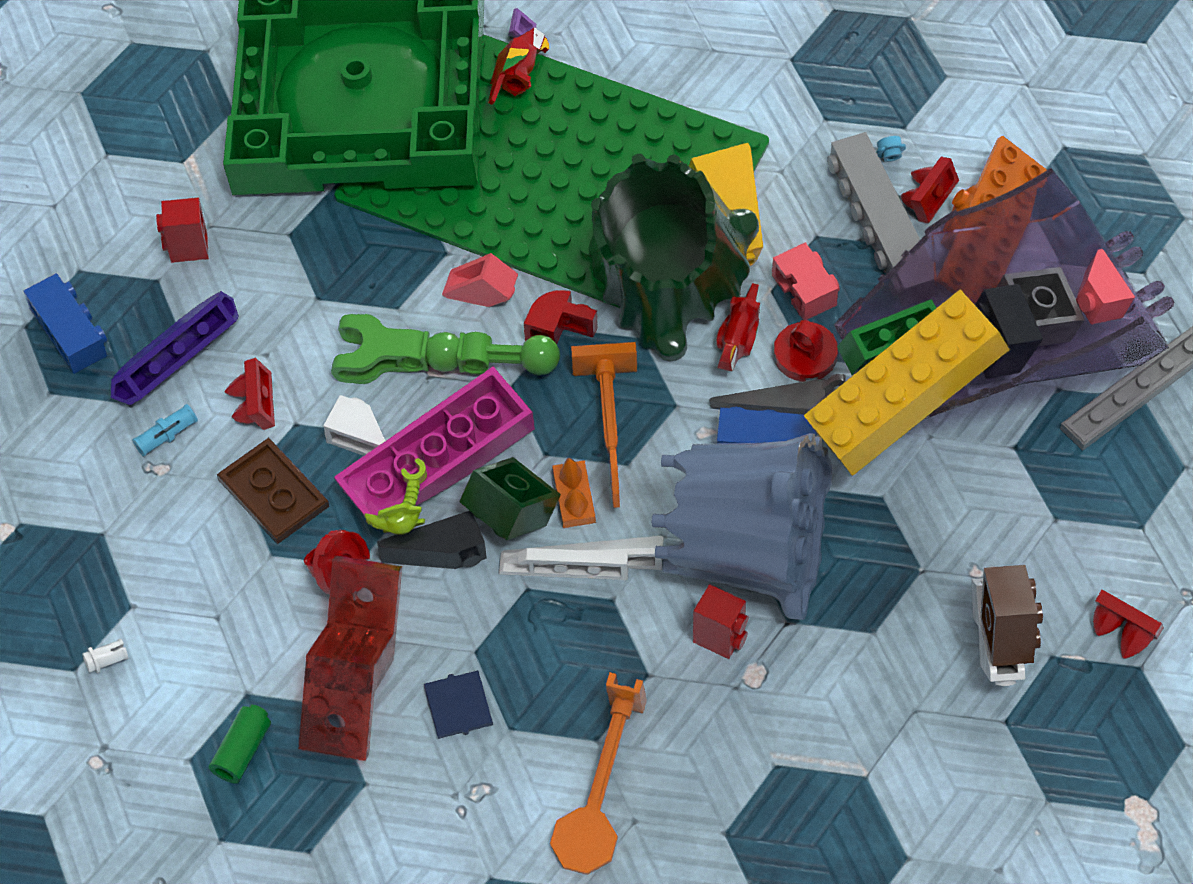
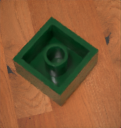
(509, 498)

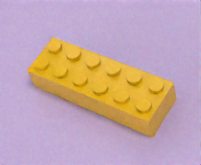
(907, 382)

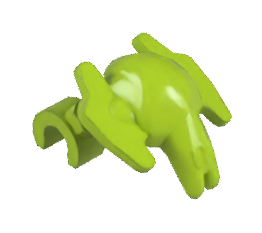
(404, 516)

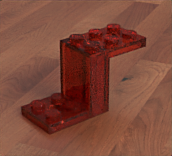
(350, 658)

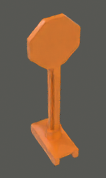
(604, 362)
(585, 836)

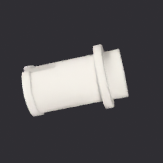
(105, 656)

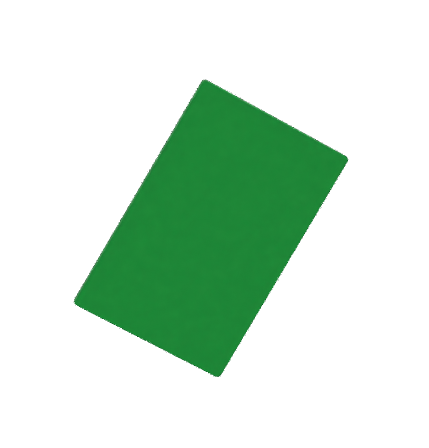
(545, 165)

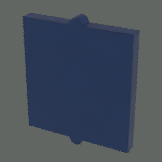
(458, 704)

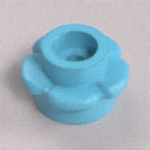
(890, 148)

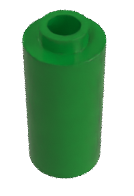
(240, 743)

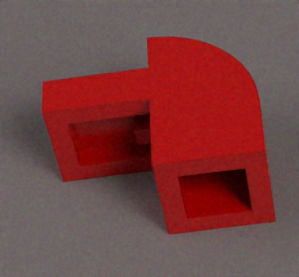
(556, 312)

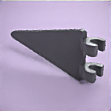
(789, 398)

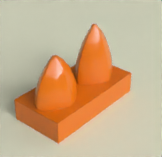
(575, 499)

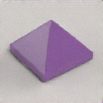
(520, 24)

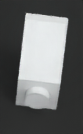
(353, 426)

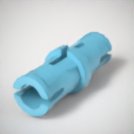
(146, 442)

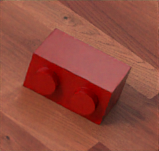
(183, 230)
(720, 622)

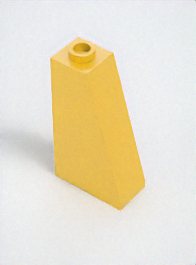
(733, 179)

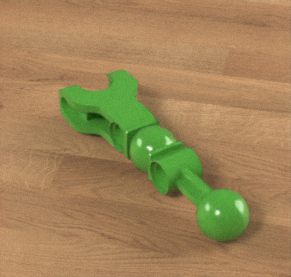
(414, 350)

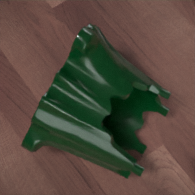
(667, 250)

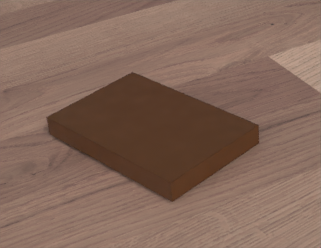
(273, 490)

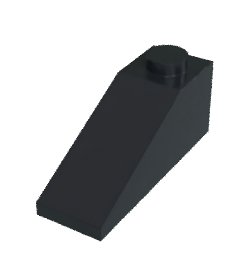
(440, 544)

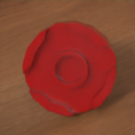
(805, 351)
(334, 544)

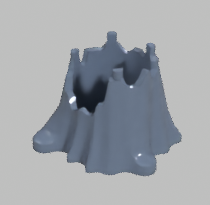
(750, 517)

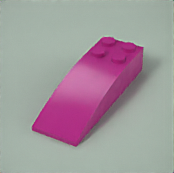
(449, 439)

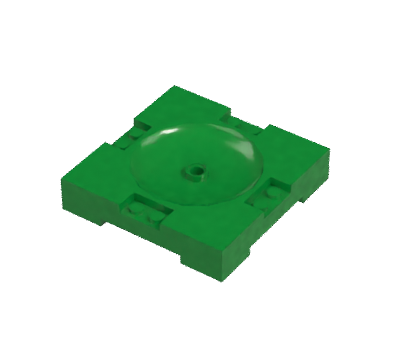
(355, 94)

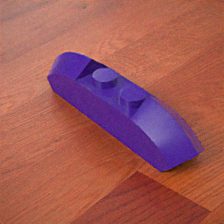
(173, 348)

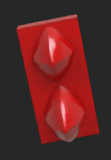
(935, 186)
(257, 388)
(1139, 627)

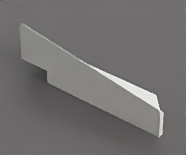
(584, 560)

